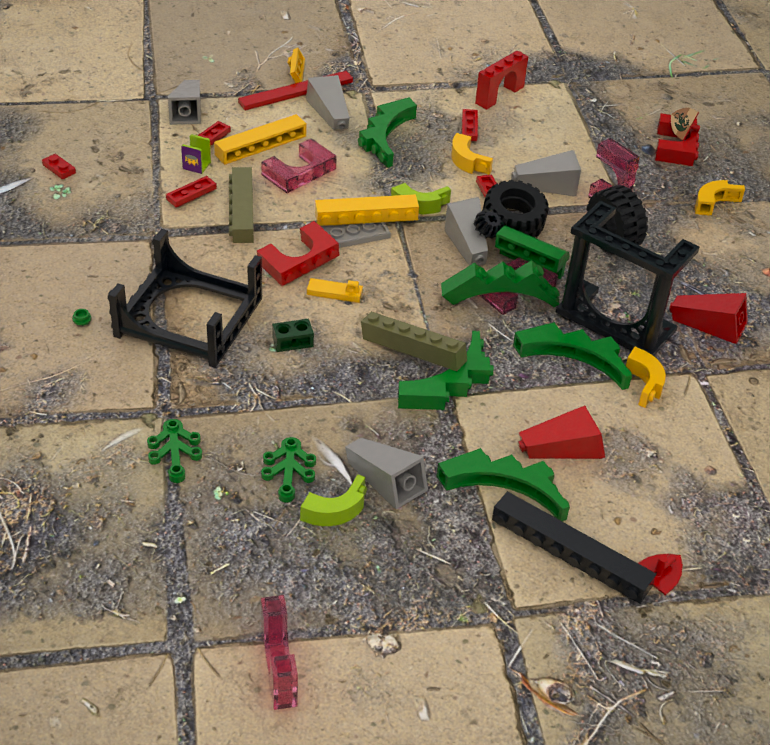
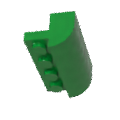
(520, 245)

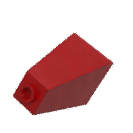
(713, 313)
(564, 437)

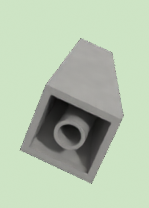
(328, 100)
(185, 103)
(551, 174)
(462, 232)
(389, 470)

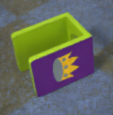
(197, 155)

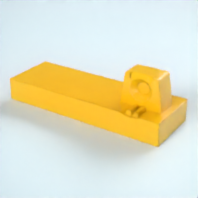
(296, 63)
(335, 290)

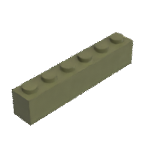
(241, 205)
(414, 341)

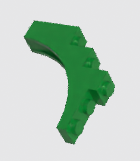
(379, 127)
(501, 278)
(575, 345)
(435, 391)
(507, 473)

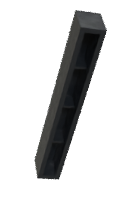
(574, 547)

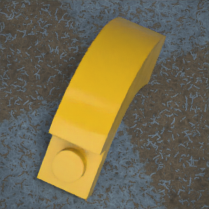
(466, 159)
(715, 192)
(650, 371)

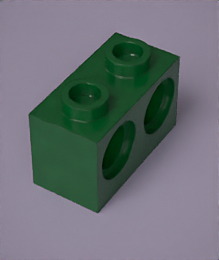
(292, 335)

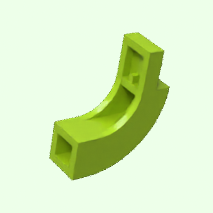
(428, 202)
(337, 510)

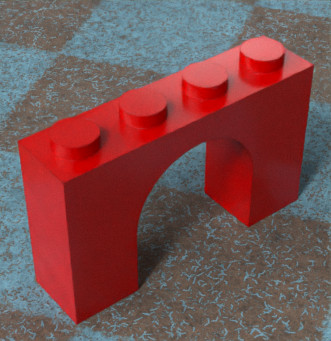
(511, 67)
(676, 151)
(286, 268)

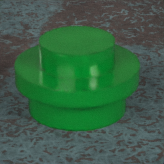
(81, 317)

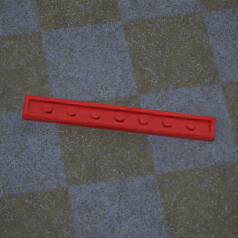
(284, 93)

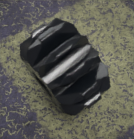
(488, 223)

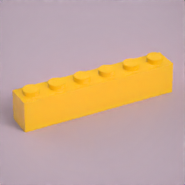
(260, 139)
(366, 210)

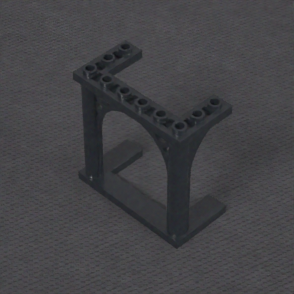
(171, 267)
(580, 292)

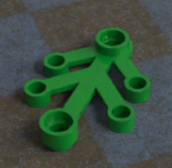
(174, 428)
(291, 447)

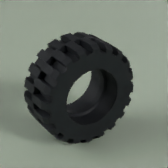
(521, 198)
(630, 216)

